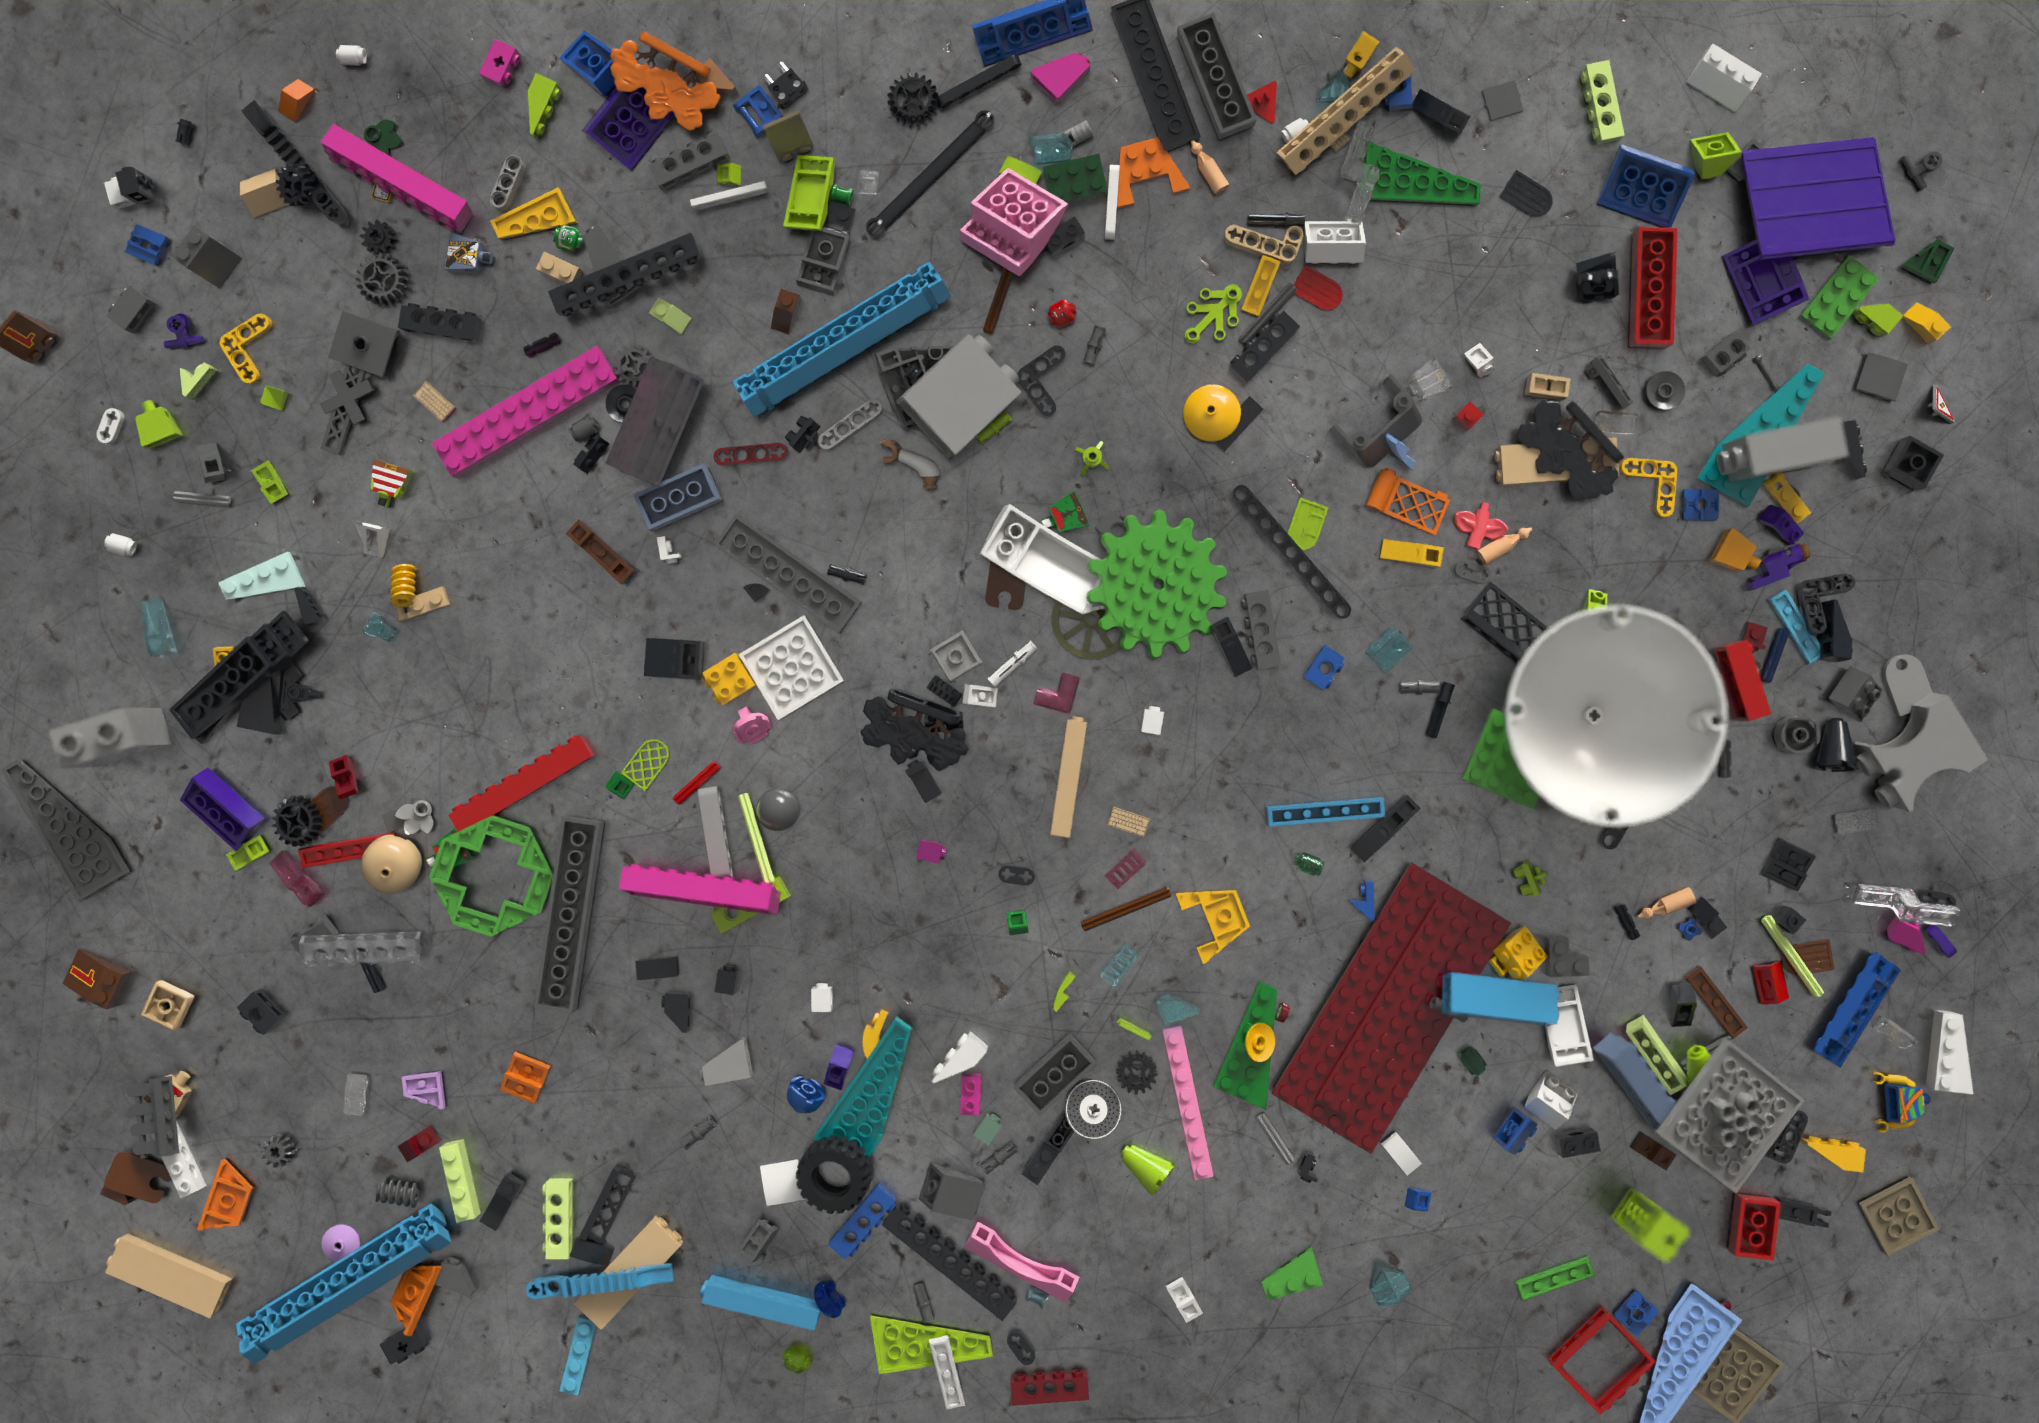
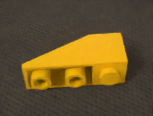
(1412, 553)
(1845, 1156)

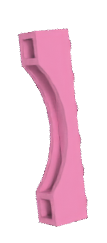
(1049, 1279)

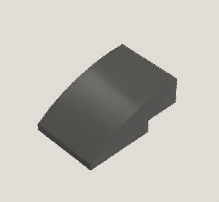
(823, 260)

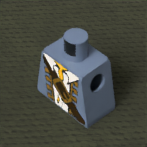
(465, 255)

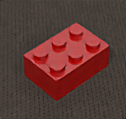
(1754, 1227)

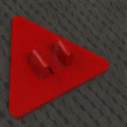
(1264, 101)

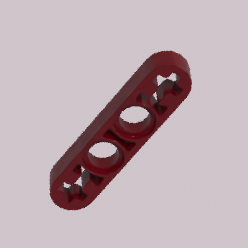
(750, 451)

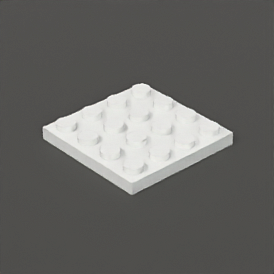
(791, 667)

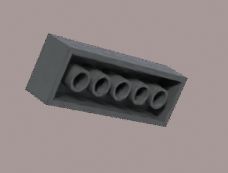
(1216, 76)

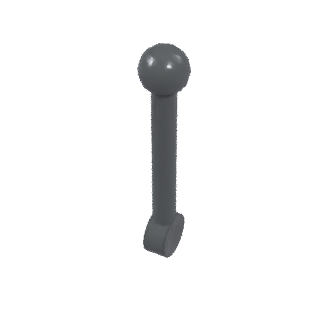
(1758, 359)

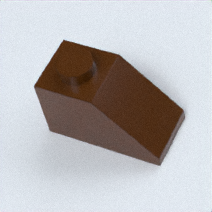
(785, 311)

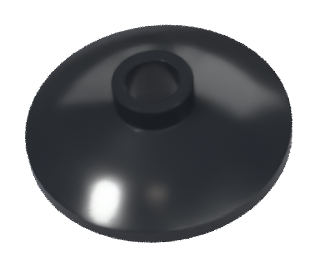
(615, 401)

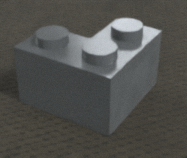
(1559, 961)

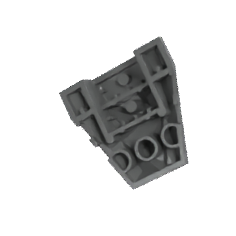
(896, 363)

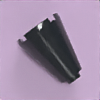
(1836, 748)

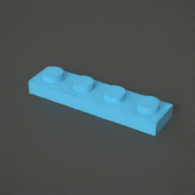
(578, 1356)

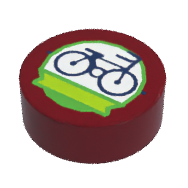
(1282, 1012)

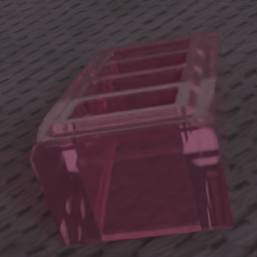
(1132, 853)

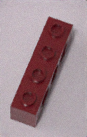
(1041, 1395)

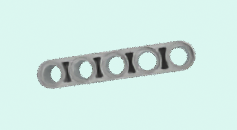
(715, 832)

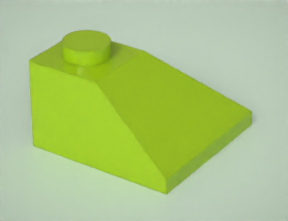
(1714, 154)

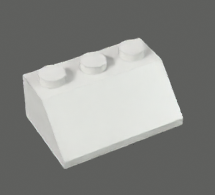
(1723, 78)
(1334, 242)

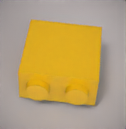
(728, 679)
(1520, 953)

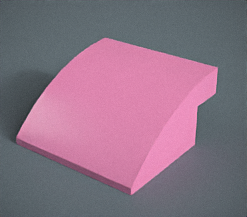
(1012, 221)

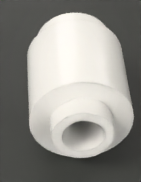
(351, 55)
(1293, 129)
(120, 545)

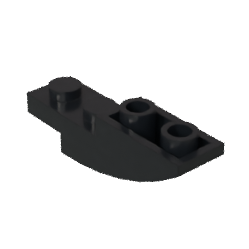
(1385, 828)
(1048, 1150)

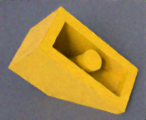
(1926, 322)

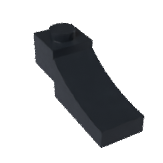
(502, 1201)

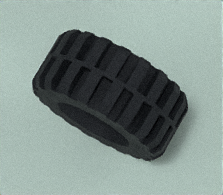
(821, 1193)

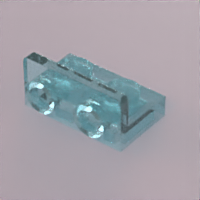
(1051, 148)
(1390, 649)

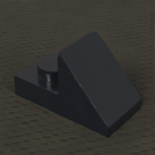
(1707, 917)

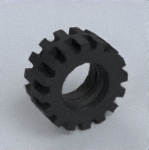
(944, 691)

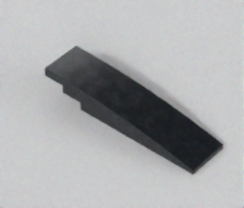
(238, 674)

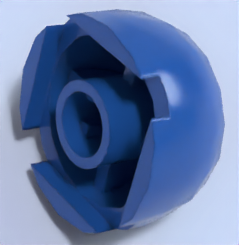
(805, 1095)

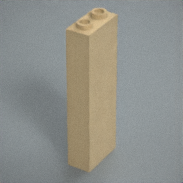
(1518, 464)
(1068, 777)
(649, 1247)
(168, 1275)

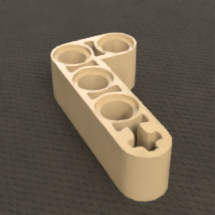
(1262, 240)

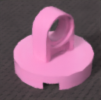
(750, 726)

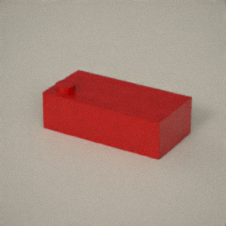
(1744, 679)

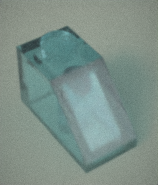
(1175, 1009)

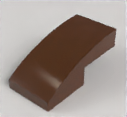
(1653, 1151)

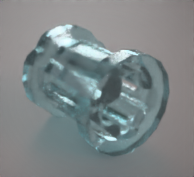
(1036, 1296)

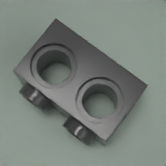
(1724, 351)

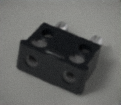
(788, 89)

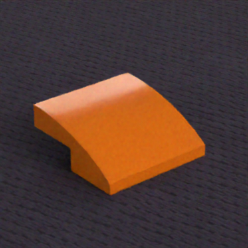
(525, 1077)

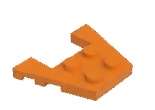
(1145, 162)

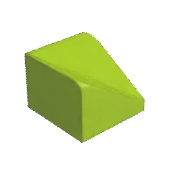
(274, 398)

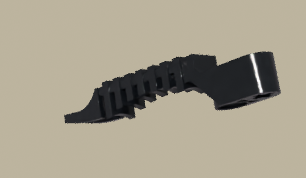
(290, 155)

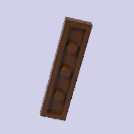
(1716, 1002)

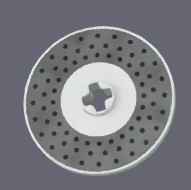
(1081, 1118)

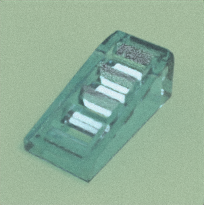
(1108, 977)

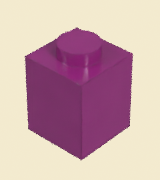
(930, 851)

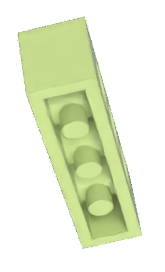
(1602, 72)
(564, 1189)

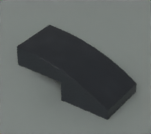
(656, 968)
(592, 1252)

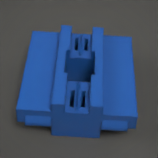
(144, 234)
(1691, 509)
(1632, 1303)

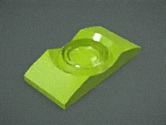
(810, 193)

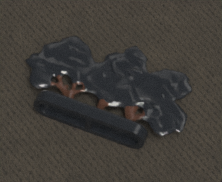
(1564, 450)
(908, 735)

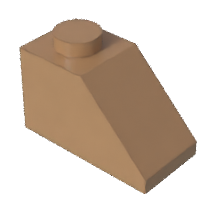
(717, 77)

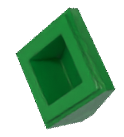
(619, 785)
(1017, 922)

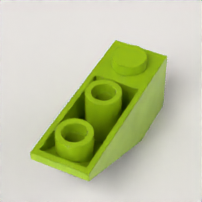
(541, 98)

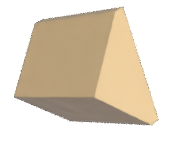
(261, 194)

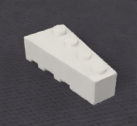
(1948, 1055)

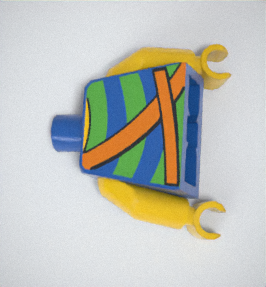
(1903, 1102)

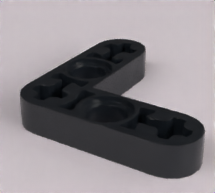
(1036, 374)
(1814, 598)
(1783, 1144)

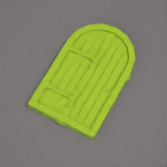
(1307, 523)

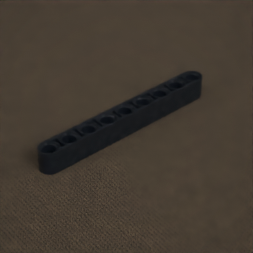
(1300, 556)

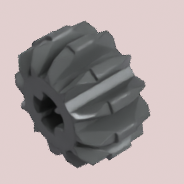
(271, 1150)

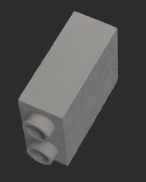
(960, 394)
(1783, 450)
(110, 737)

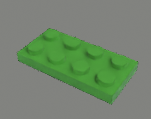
(1839, 297)

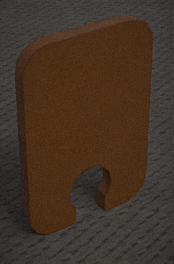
(1001, 580)
(132, 1176)

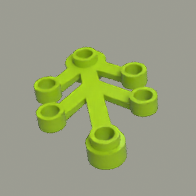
(1215, 311)

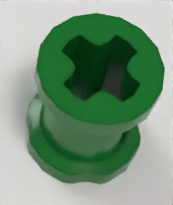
(842, 195)

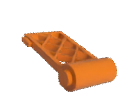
(1384, 493)

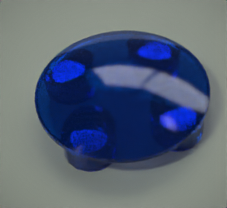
(828, 1299)

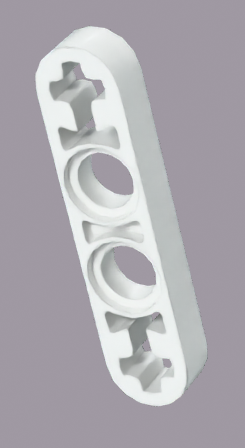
(1112, 202)

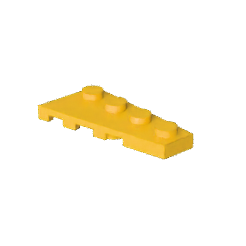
(536, 215)

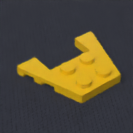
(1223, 914)

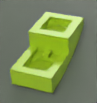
(1021, 168)
(269, 481)
(248, 853)
(1062, 996)

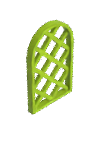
(644, 787)

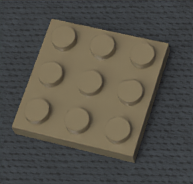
(1898, 1216)

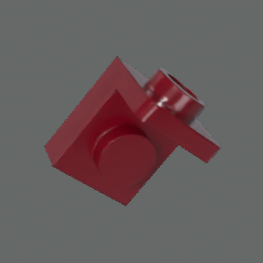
(1755, 635)

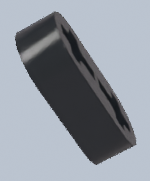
(1017, 870)
(1936, 895)
(1024, 1344)

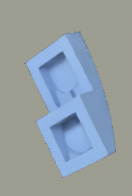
(1400, 450)

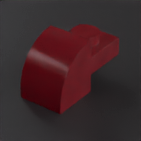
(345, 776)

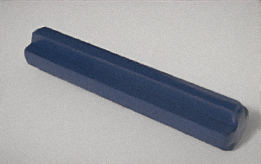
(1775, 655)

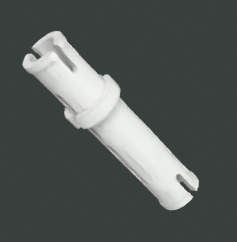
(1029, 648)

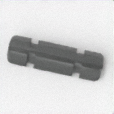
(1725, 760)

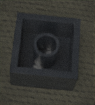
(1913, 463)

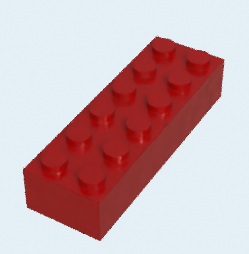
(1653, 287)

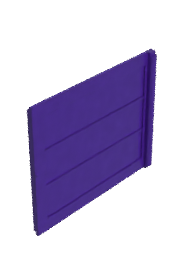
(1818, 198)

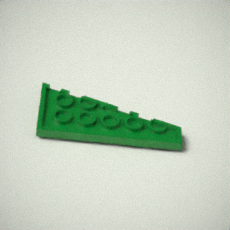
(1416, 181)
(1239, 1073)

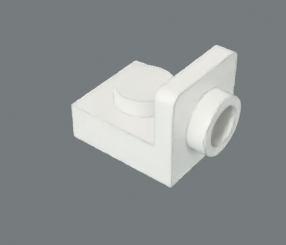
(1480, 360)
(665, 548)

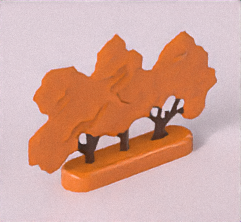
(664, 88)

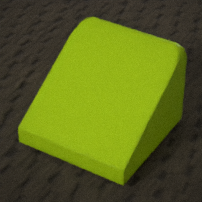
(728, 174)

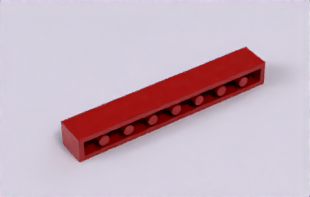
(522, 784)

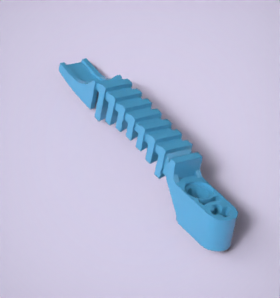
(603, 1282)

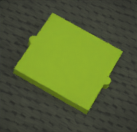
(1134, 1029)

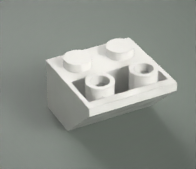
(1551, 1100)

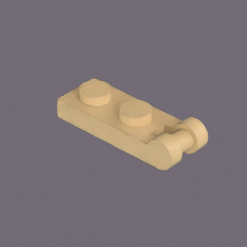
(424, 603)

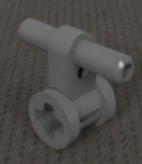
(1914, 171)

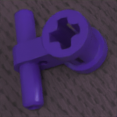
(182, 340)

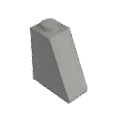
(728, 1065)

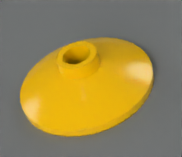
(1260, 1042)

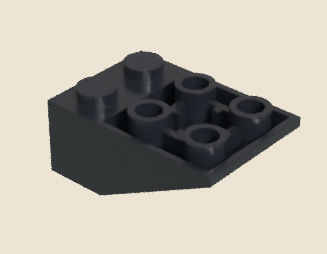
(673, 658)

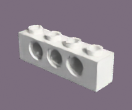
(183, 1168)

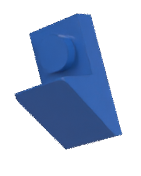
(1366, 906)

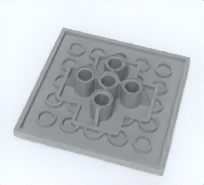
(1730, 1115)

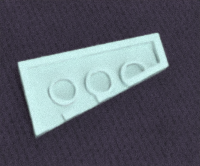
(270, 576)

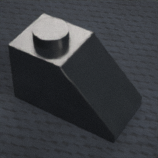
(1682, 1005)
(677, 1008)

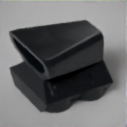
(1598, 278)

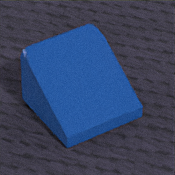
(1417, 1199)

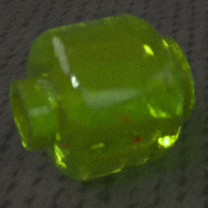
(797, 1359)

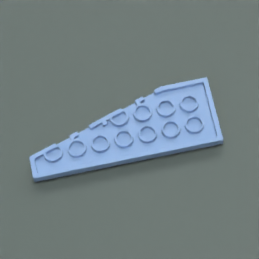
(1690, 1344)

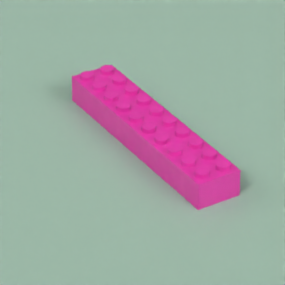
(526, 412)

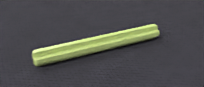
(756, 838)
(1792, 956)

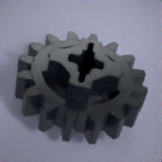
(294, 185)
(1130, 1079)

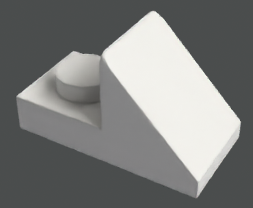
(980, 695)

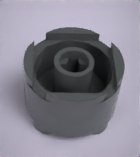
(1785, 735)

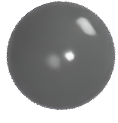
(777, 809)

